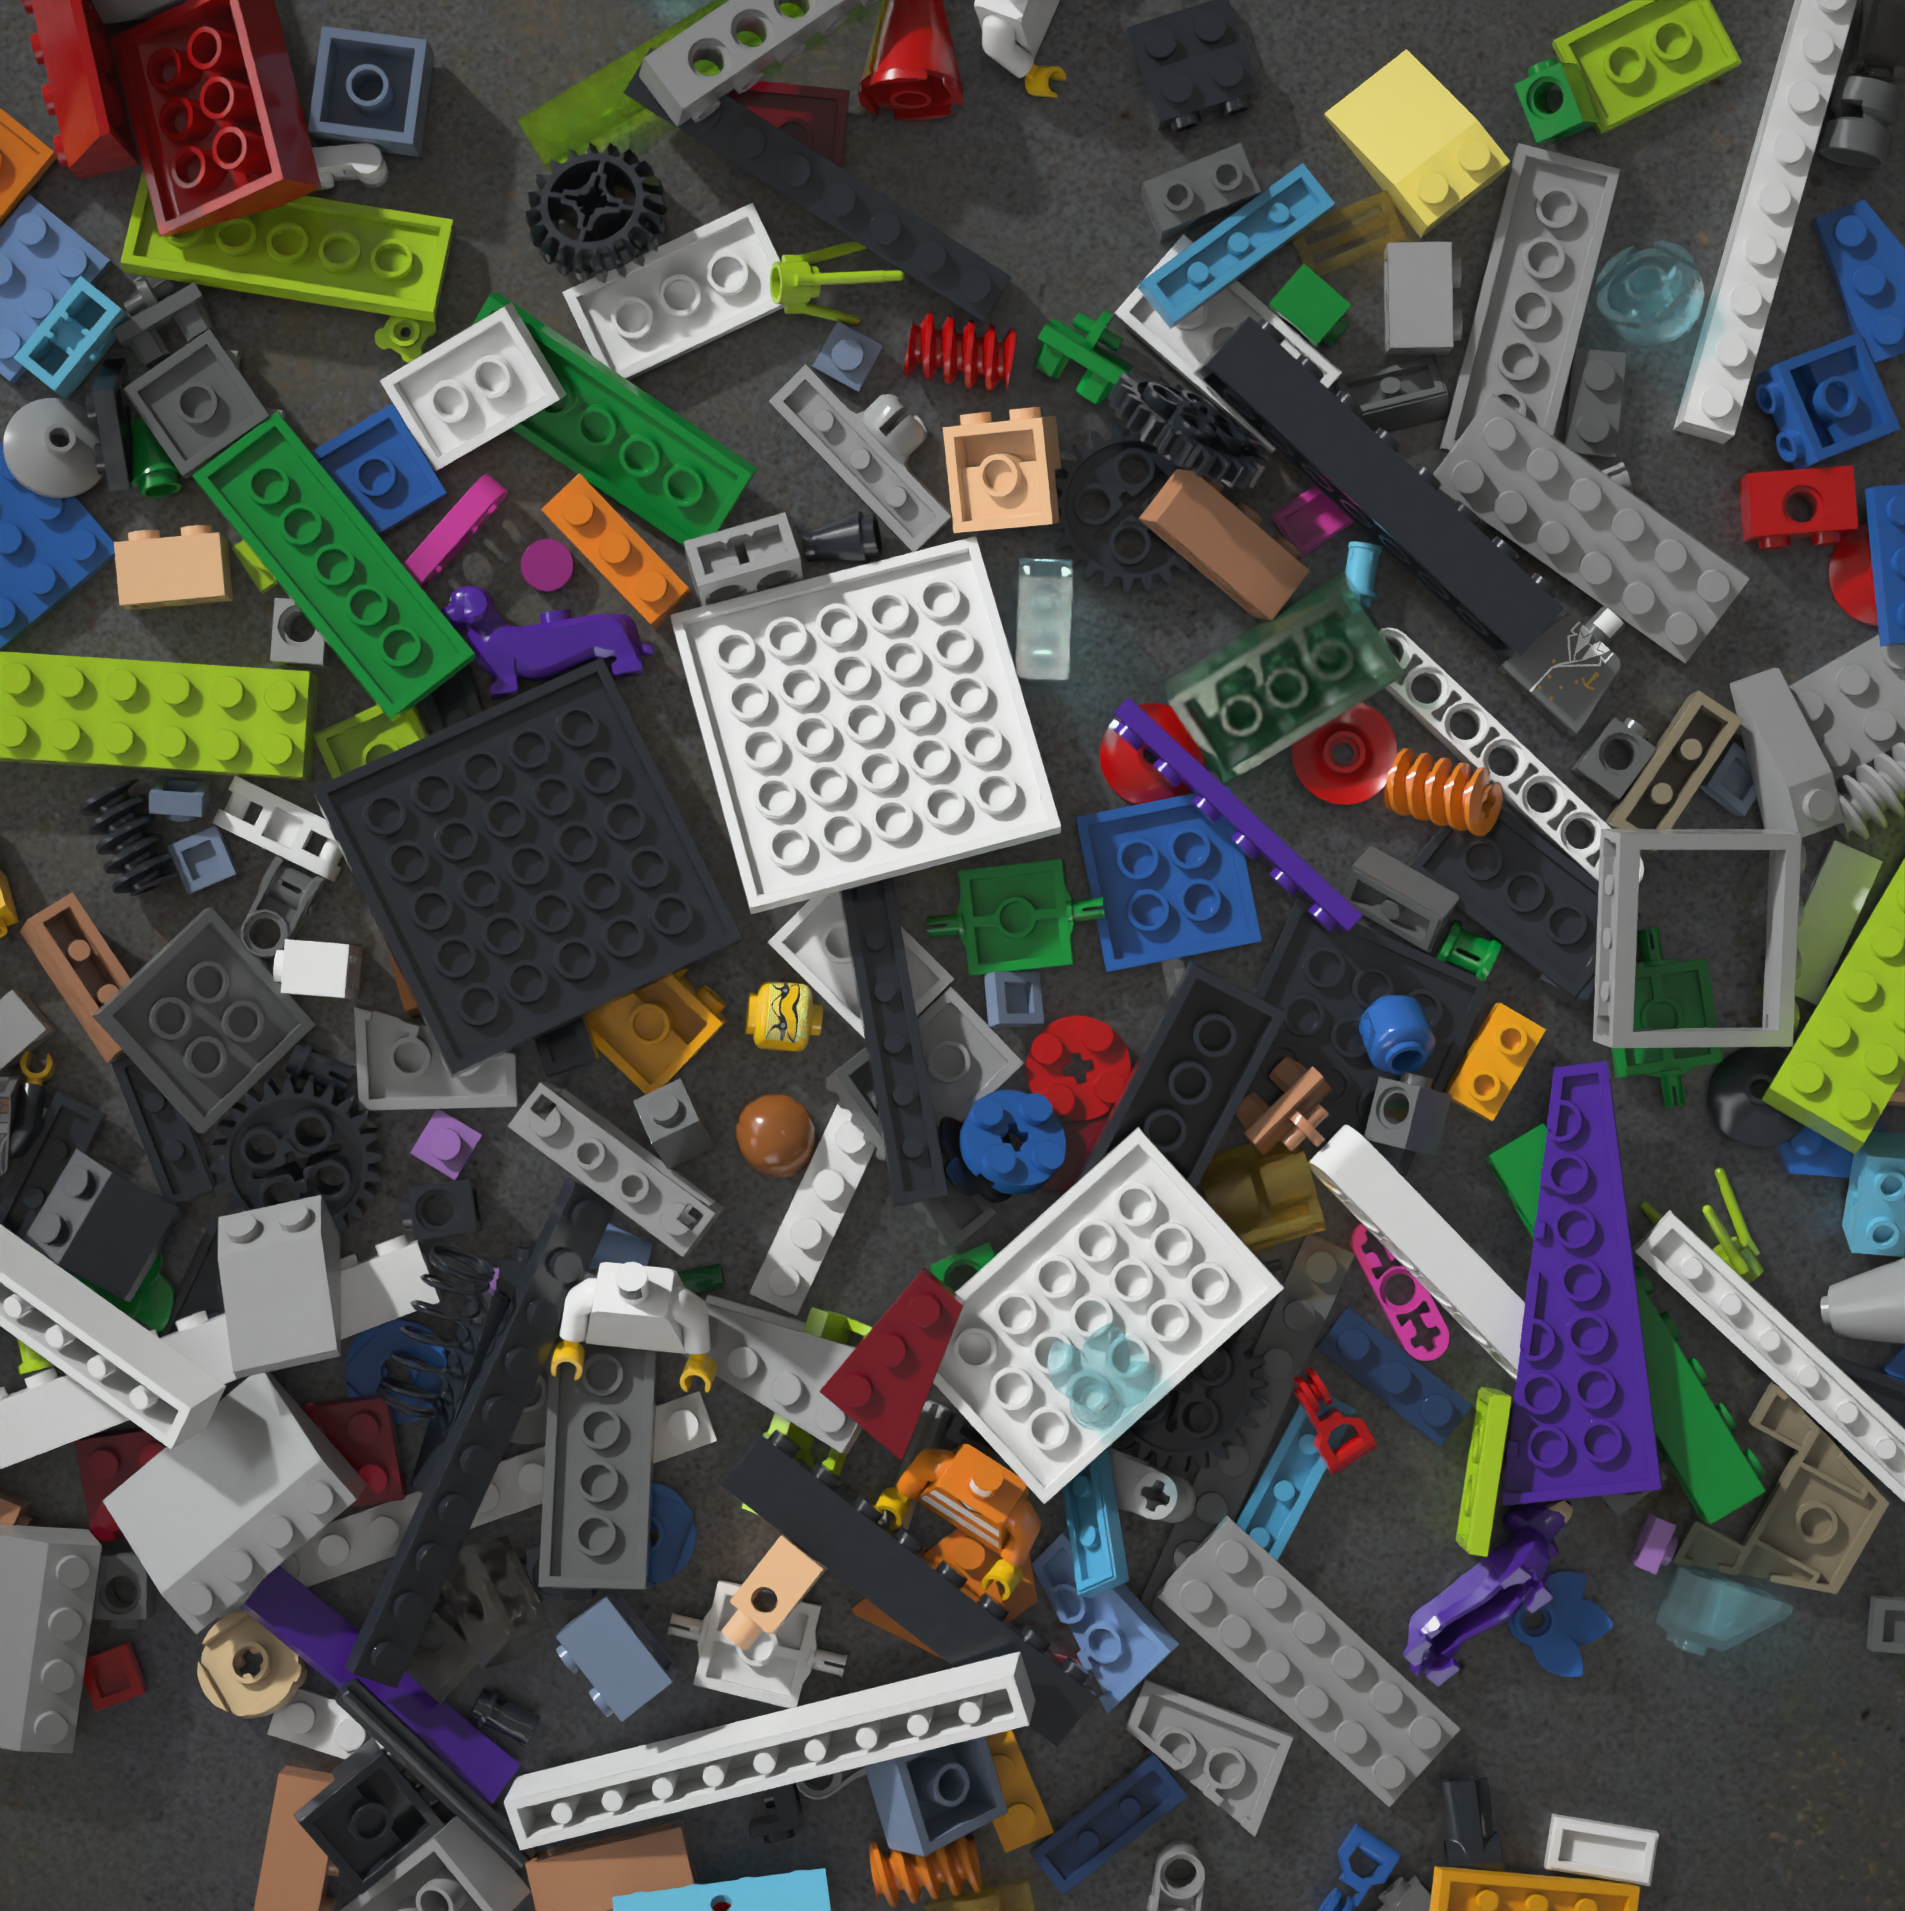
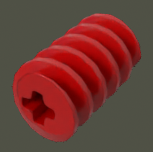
(960, 352)

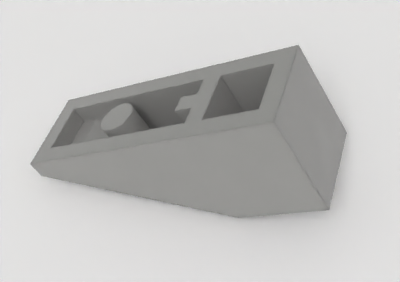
(1784, 758)

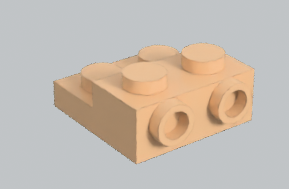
(1002, 470)

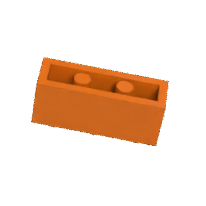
(617, 551)

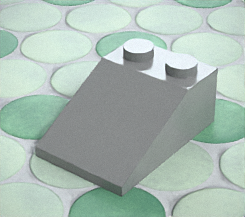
(281, 1285)
(446, 1874)

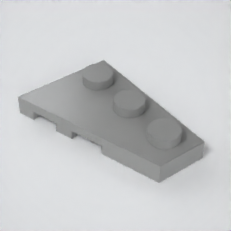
(405, 1070)
(1213, 1748)

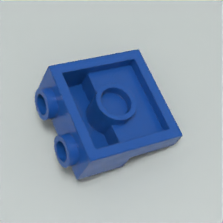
(1826, 402)

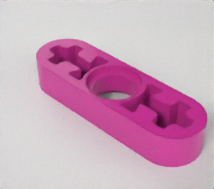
(455, 530)
(1406, 1330)

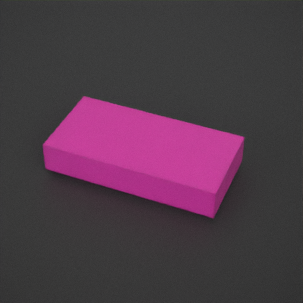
(1309, 521)

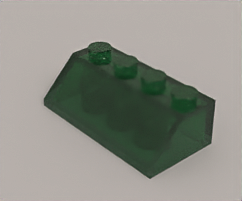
(1284, 678)

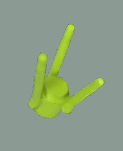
(796, 281)
(1736, 1252)

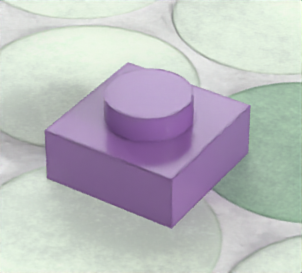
(447, 1144)
(1655, 1544)

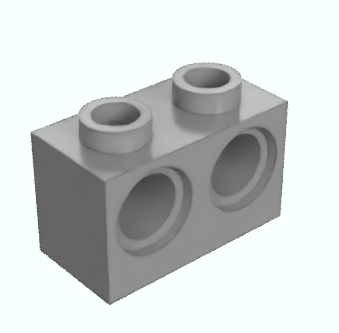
(743, 560)

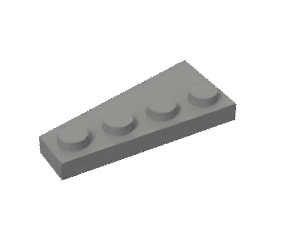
(782, 1371)

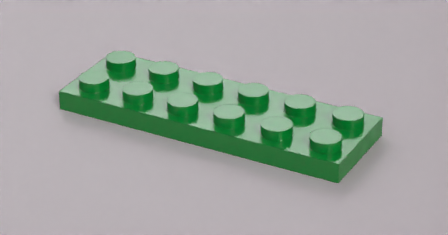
(630, 441)
(334, 567)

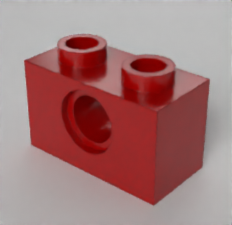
(1827, 492)

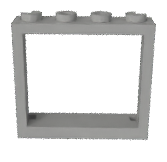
(1618, 937)
(616, 1167)

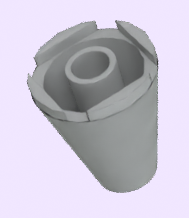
(1868, 1305)

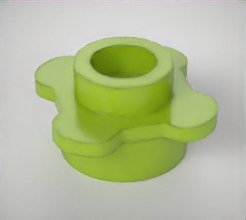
(408, 347)

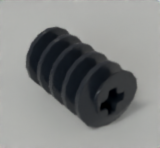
(127, 840)

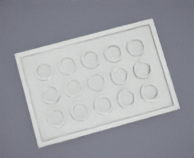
(1114, 1249)

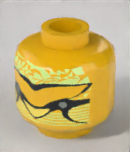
(782, 1016)

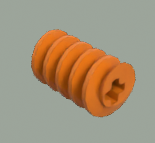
(1443, 794)
(911, 1872)

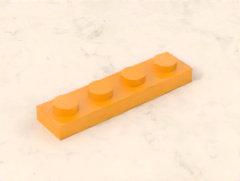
(1504, 1891)

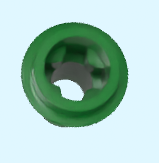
(151, 466)

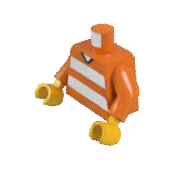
(975, 1498)

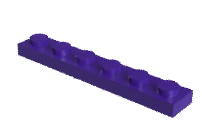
(1250, 832)

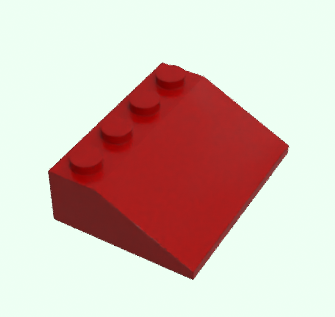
(82, 87)
(215, 112)

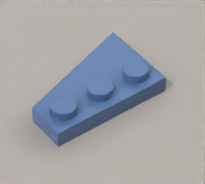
(1112, 1629)

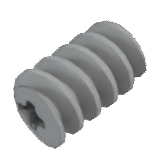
(1873, 793)

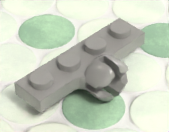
(867, 452)

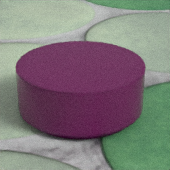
(547, 566)

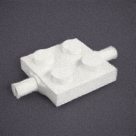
(772, 1665)

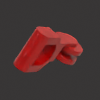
(1308, 1395)

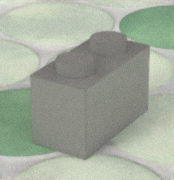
(1420, 298)

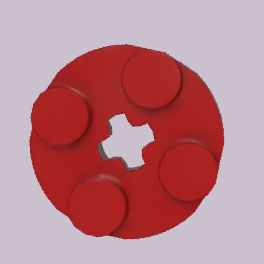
(1094, 1042)

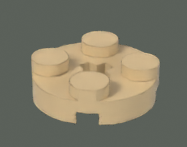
(248, 1694)

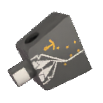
(1568, 668)

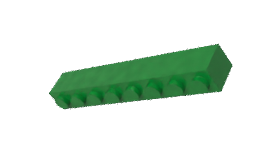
(1688, 1426)

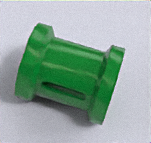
(1468, 950)

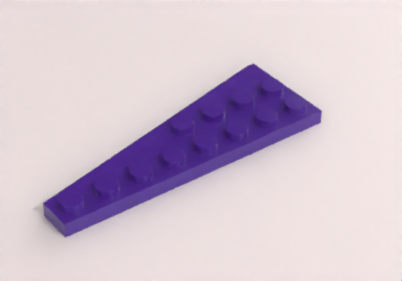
(1582, 1367)

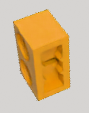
(1493, 1061)

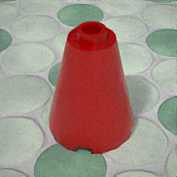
(911, 62)

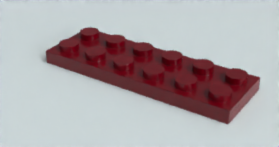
(356, 1426)

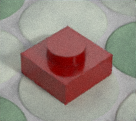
(113, 1676)

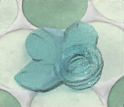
(1100, 1368)

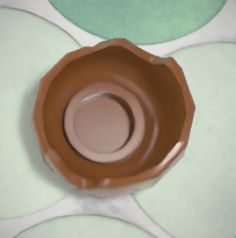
(776, 1136)

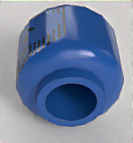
(1397, 1034)

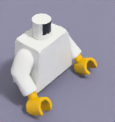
(1013, 36)
(636, 1310)

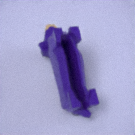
(542, 649)
(1489, 1591)

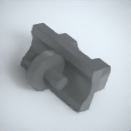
(144, 331)

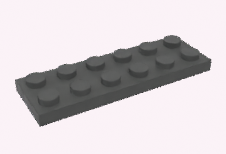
(599, 1470)

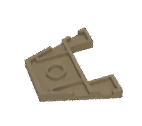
(1810, 1521)

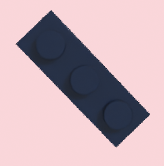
(1393, 1376)
(1108, 1823)

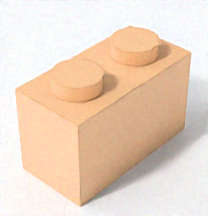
(173, 569)

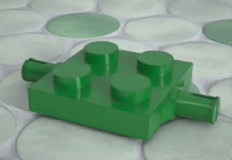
(1016, 917)
(1668, 997)

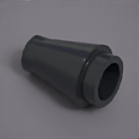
(844, 540)

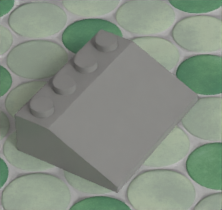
(233, 1500)
(44, 1633)

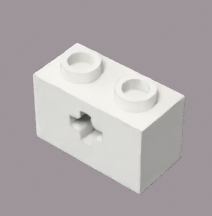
(319, 969)

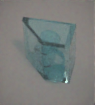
(1715, 1611)

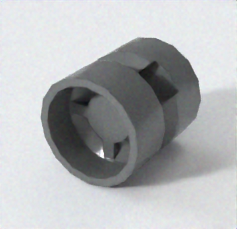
(1859, 130)

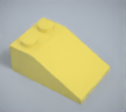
(1417, 142)

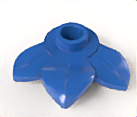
(1564, 1625)

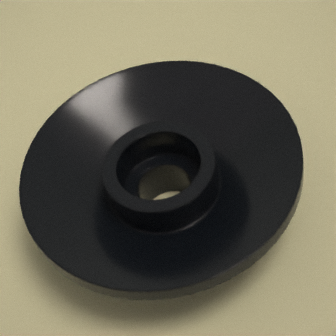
(1738, 1111)

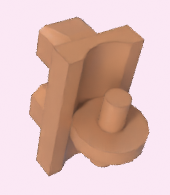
(1292, 1115)

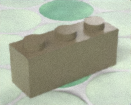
(1676, 767)

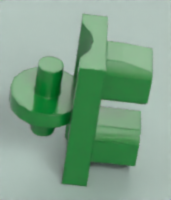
(1064, 343)

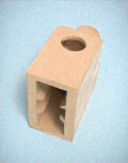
(789, 1574)

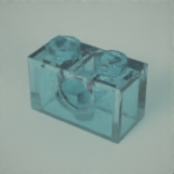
(1044, 618)

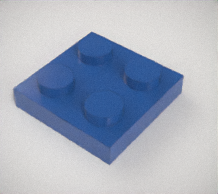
(382, 470)

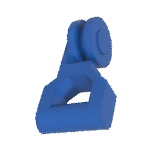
(1374, 1849)

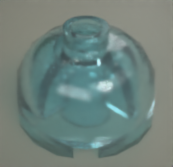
(1650, 294)

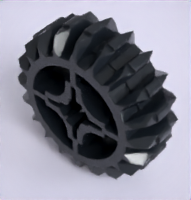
(586, 197)

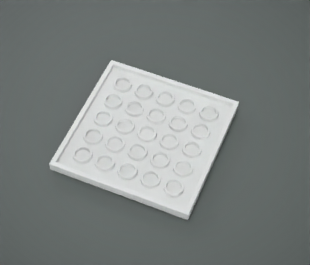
(864, 724)

